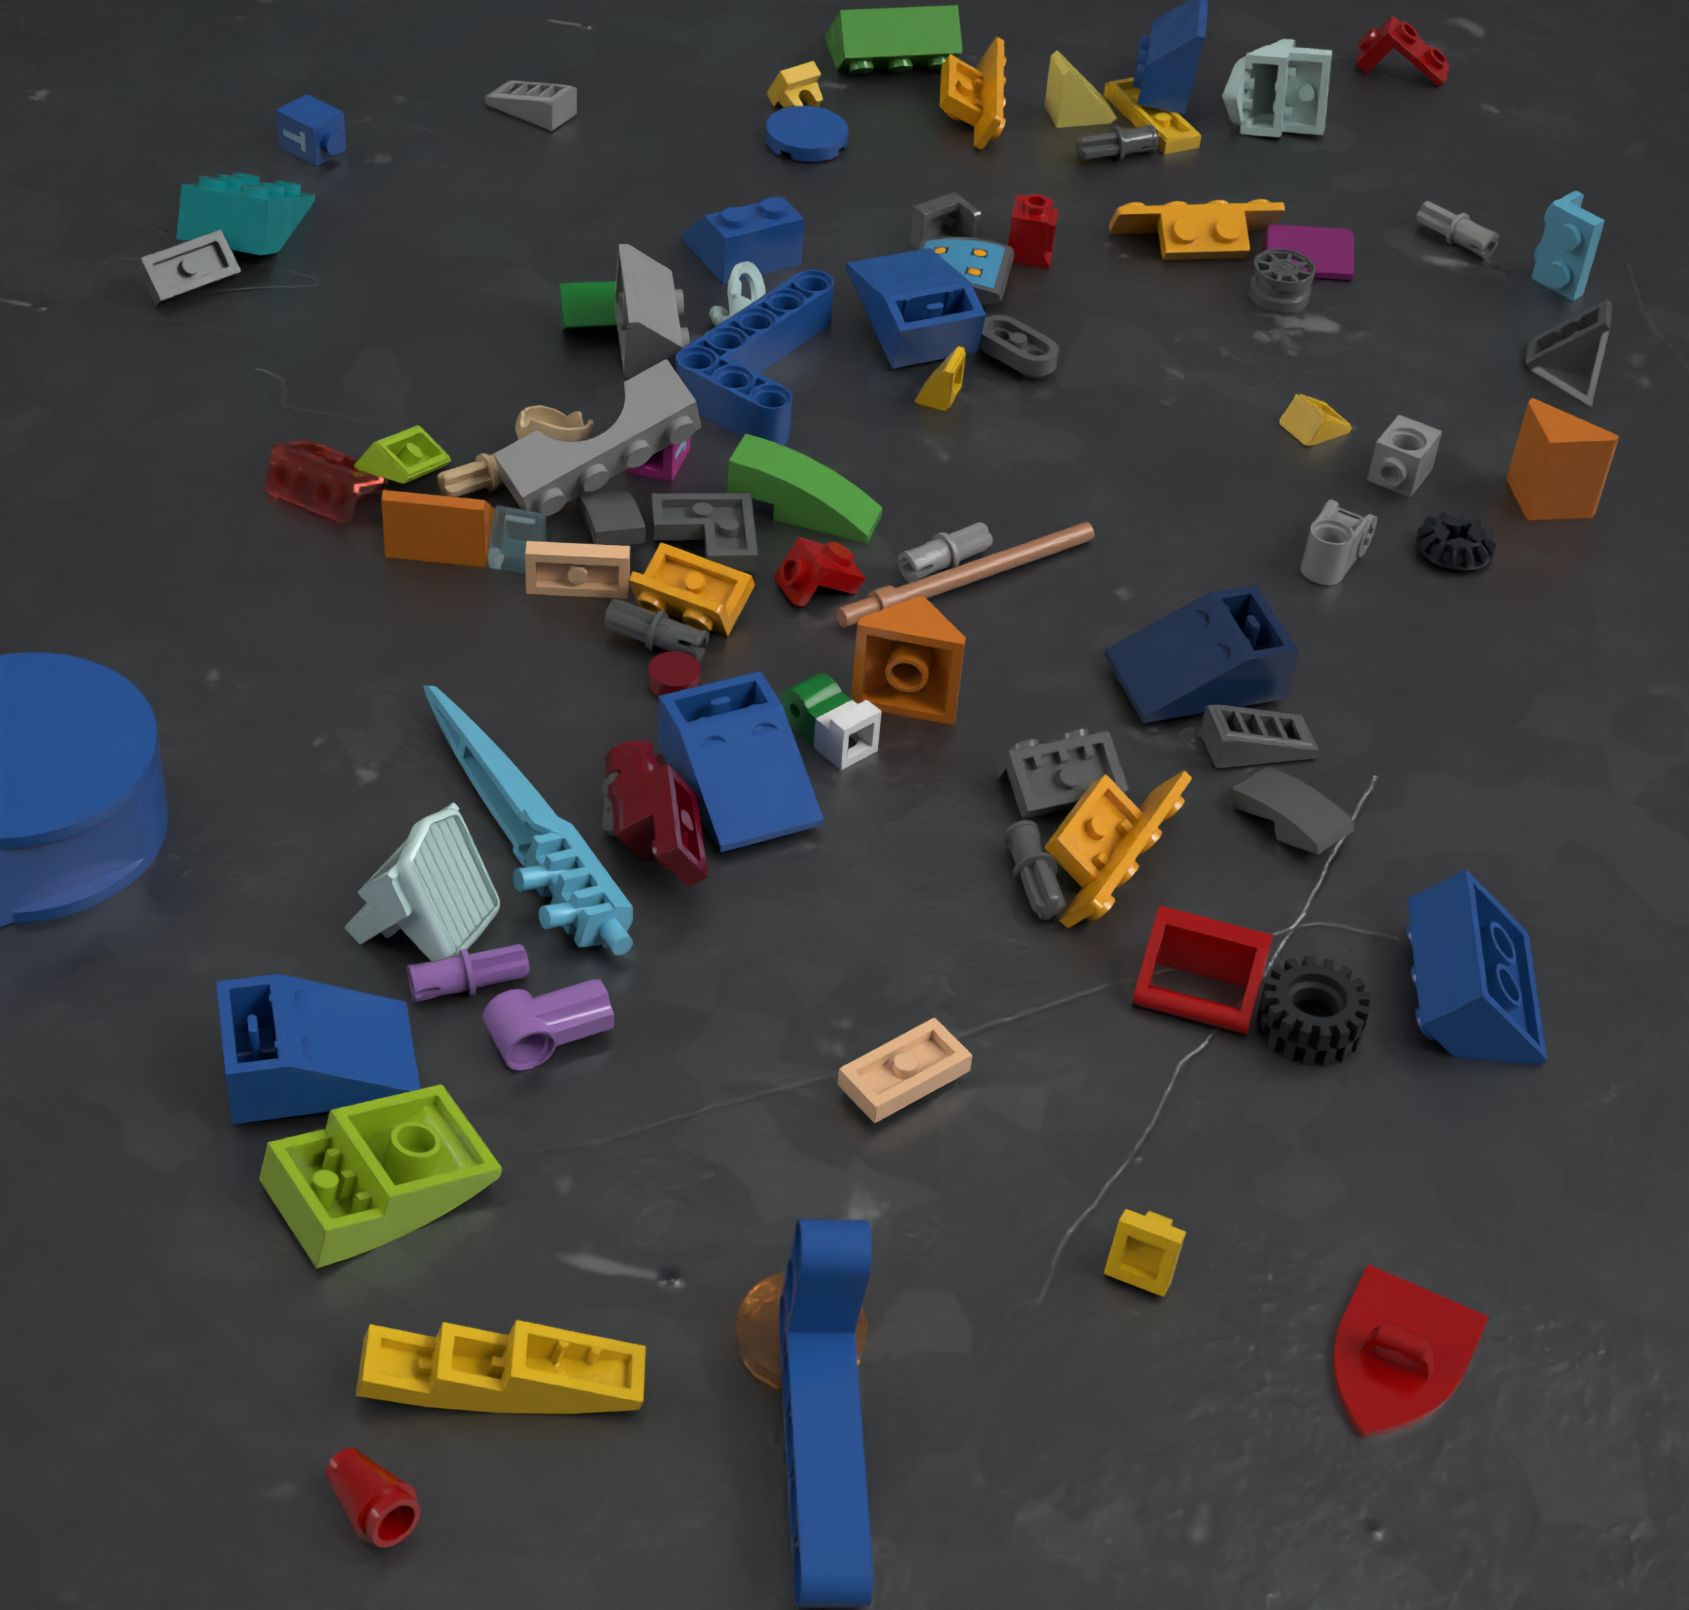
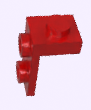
(1405, 39)

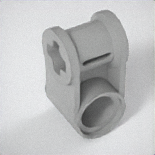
(1335, 543)

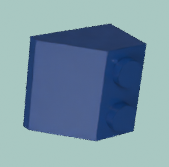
(758, 233)

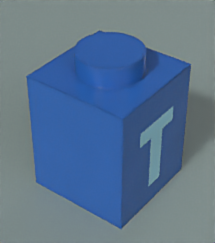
(311, 130)

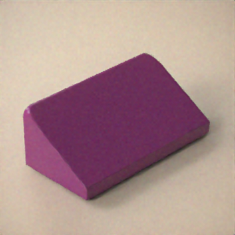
(1327, 248)

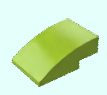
(376, 1172)

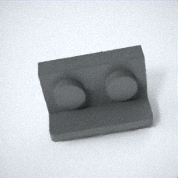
(1059, 772)

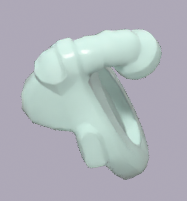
(735, 299)

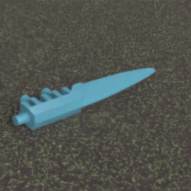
(549, 847)

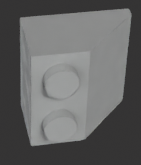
(647, 312)

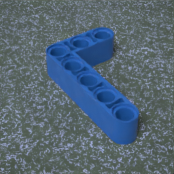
(726, 361)
(823, 1413)

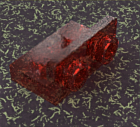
(319, 478)

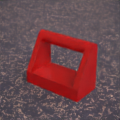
(1209, 950)

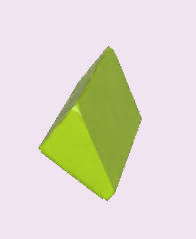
(403, 456)

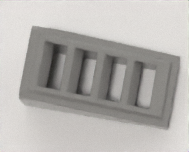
(535, 102)

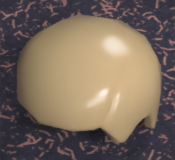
(553, 424)

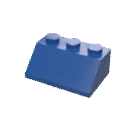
(1170, 57)
(1474, 974)

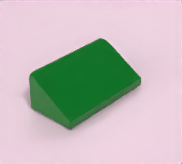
(587, 305)

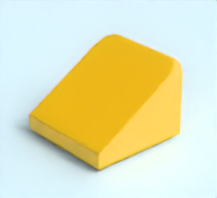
(944, 382)
(1313, 421)

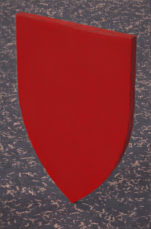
(1400, 1352)

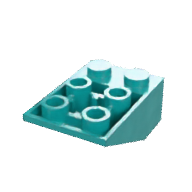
(249, 212)

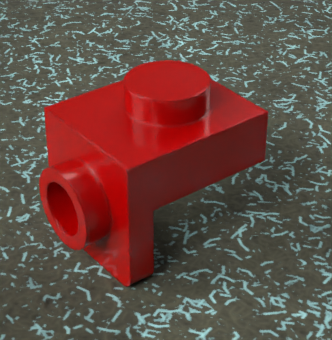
(814, 565)

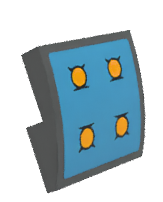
(978, 260)

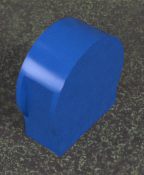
(75, 785)

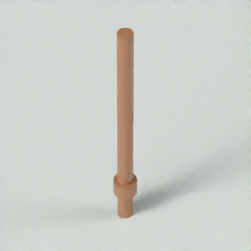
(966, 573)

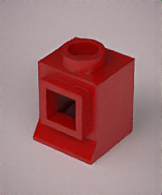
(1033, 230)

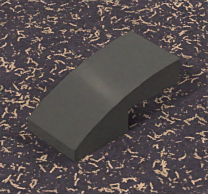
(612, 518)
(1298, 810)

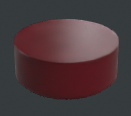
(673, 673)

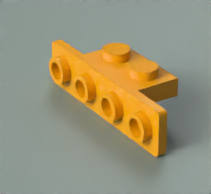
(976, 93)
(1198, 230)
(1106, 836)

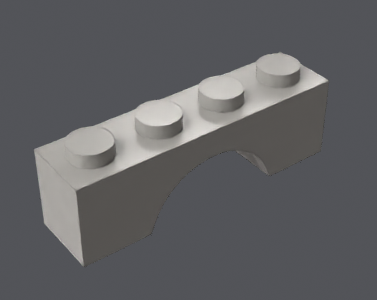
(551, 472)

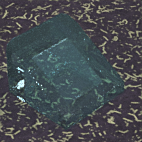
(509, 537)

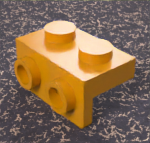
(692, 589)

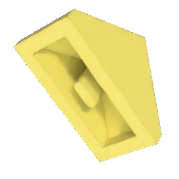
(1072, 99)

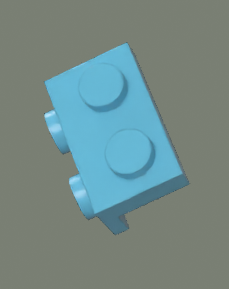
(1567, 246)

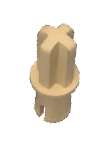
(470, 477)

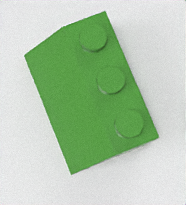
(894, 38)

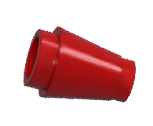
(373, 1498)

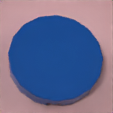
(807, 133)

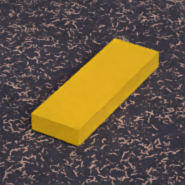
(1172, 129)

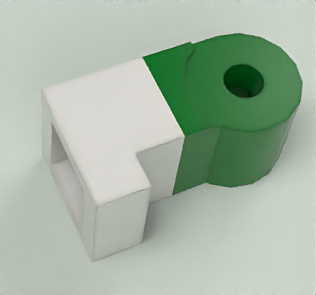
(830, 717)

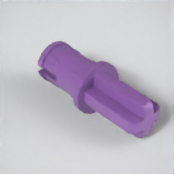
(467, 972)

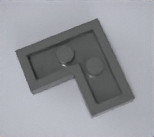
(719, 519)

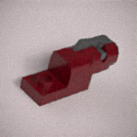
(653, 811)

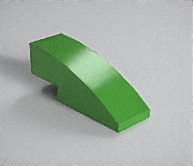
(801, 490)

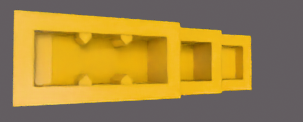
(492, 1372)

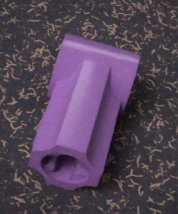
(532, 1027)

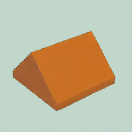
(1559, 464)
(436, 528)
(909, 662)

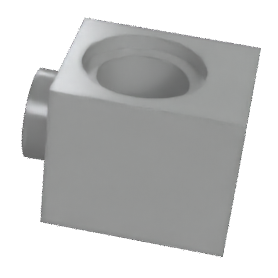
(1404, 455)

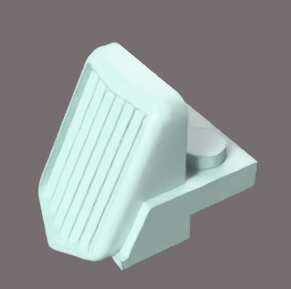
(1279, 90)
(430, 890)

